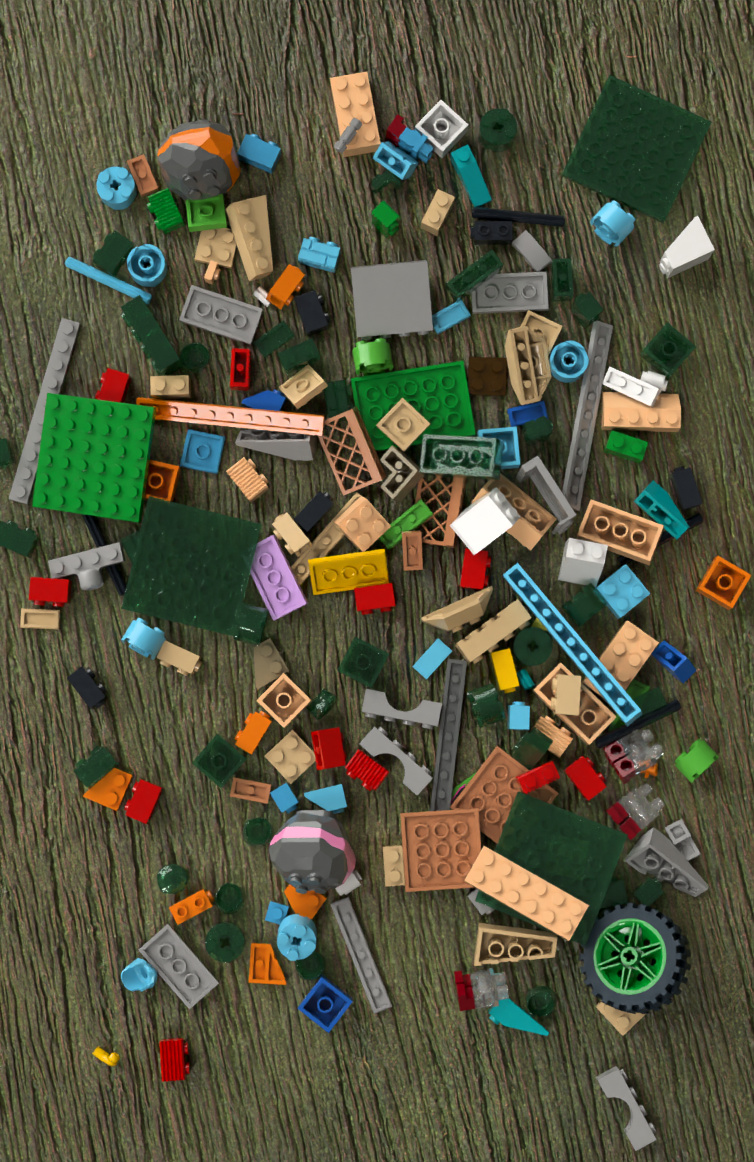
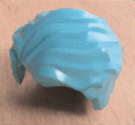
(139, 975)

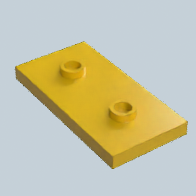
(348, 571)

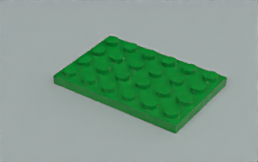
(433, 391)

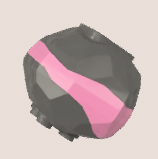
(313, 852)

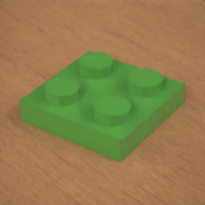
(206, 214)

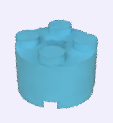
(126, 191)
(613, 223)
(143, 256)
(578, 363)
(143, 638)
(305, 941)

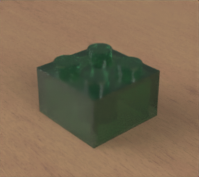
(667, 350)
(363, 662)
(219, 761)

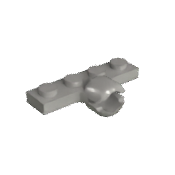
(87, 565)

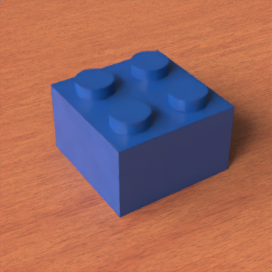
(325, 1003)

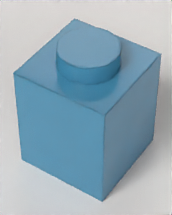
(285, 798)

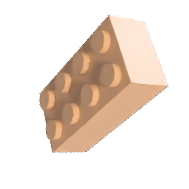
(354, 100)
(621, 531)
(625, 655)
(592, 716)

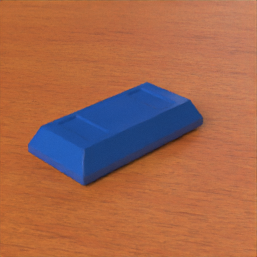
(526, 413)

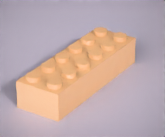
(526, 893)

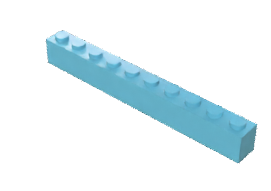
(573, 645)

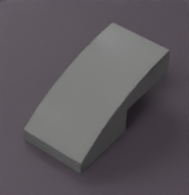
(531, 251)
(682, 840)

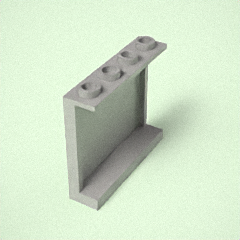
(392, 299)
(550, 492)

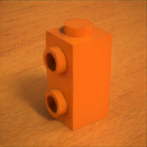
(285, 286)
(254, 731)
(192, 906)

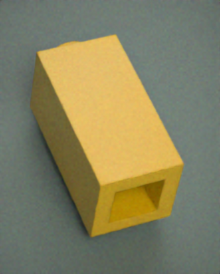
(504, 670)

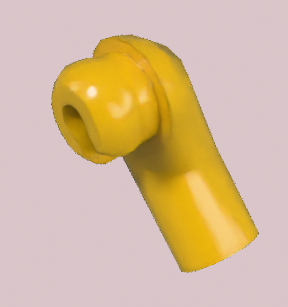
(111, 1060)

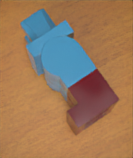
(409, 140)

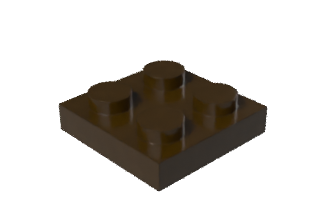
(487, 376)

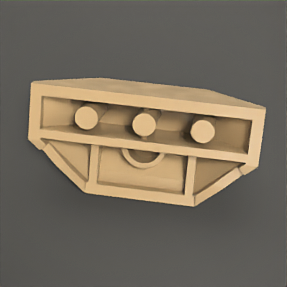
(527, 364)
(461, 612)

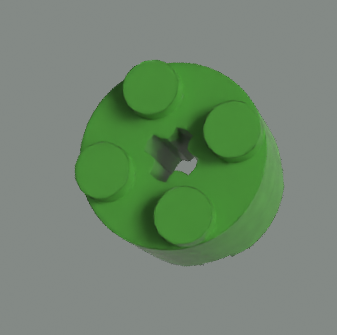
(372, 357)
(696, 761)

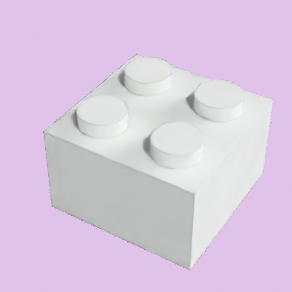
(442, 128)

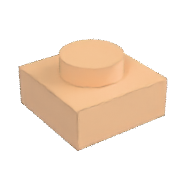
(212, 272)

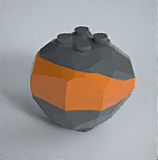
(199, 160)

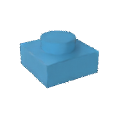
(276, 912)

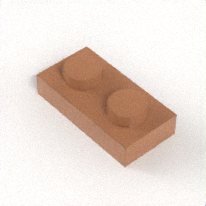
(142, 175)
(412, 550)
(250, 790)

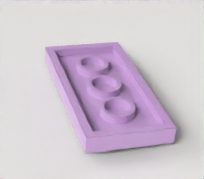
(276, 579)

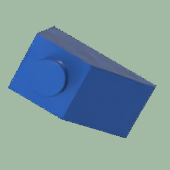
(266, 400)
(674, 662)

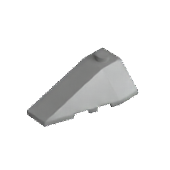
(282, 444)
(660, 857)

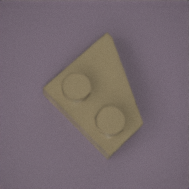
(267, 663)

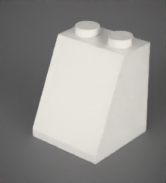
(687, 250)
(485, 520)
(582, 562)

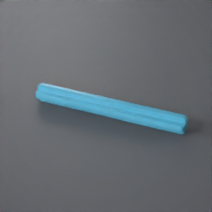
(107, 279)

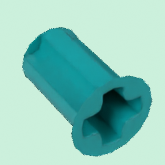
(525, 679)

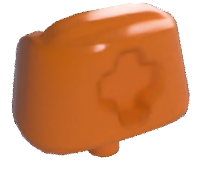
(651, 770)

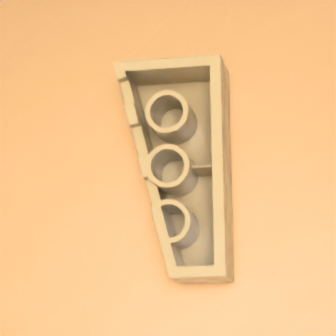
(252, 235)
(493, 631)
(512, 944)

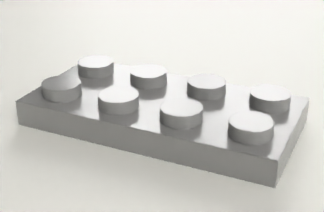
(512, 293)
(221, 315)
(178, 966)

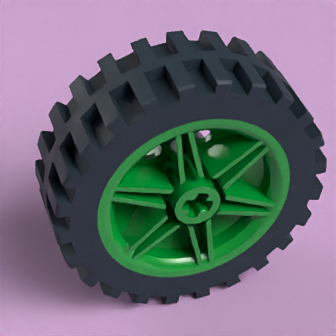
(665, 946)

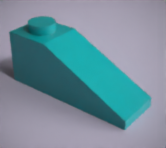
(470, 176)
(661, 508)
(513, 1016)

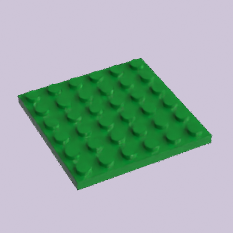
(94, 457)

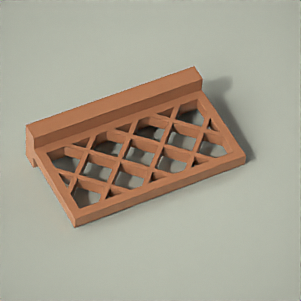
(365, 446)
(455, 509)

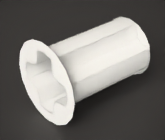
(261, 294)

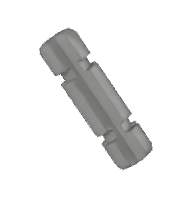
(348, 135)

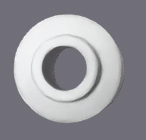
(654, 379)
(350, 884)

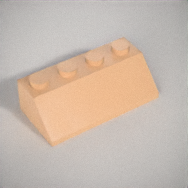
(629, 414)
(533, 519)

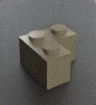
(404, 474)

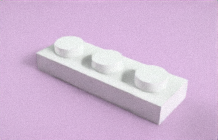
(631, 386)

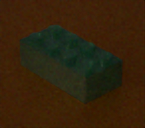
(151, 335)
(461, 457)

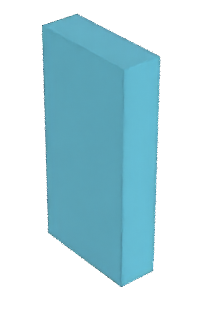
(450, 316)
(432, 658)

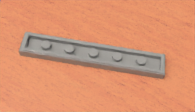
(361, 955)

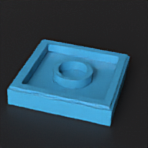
(202, 451)

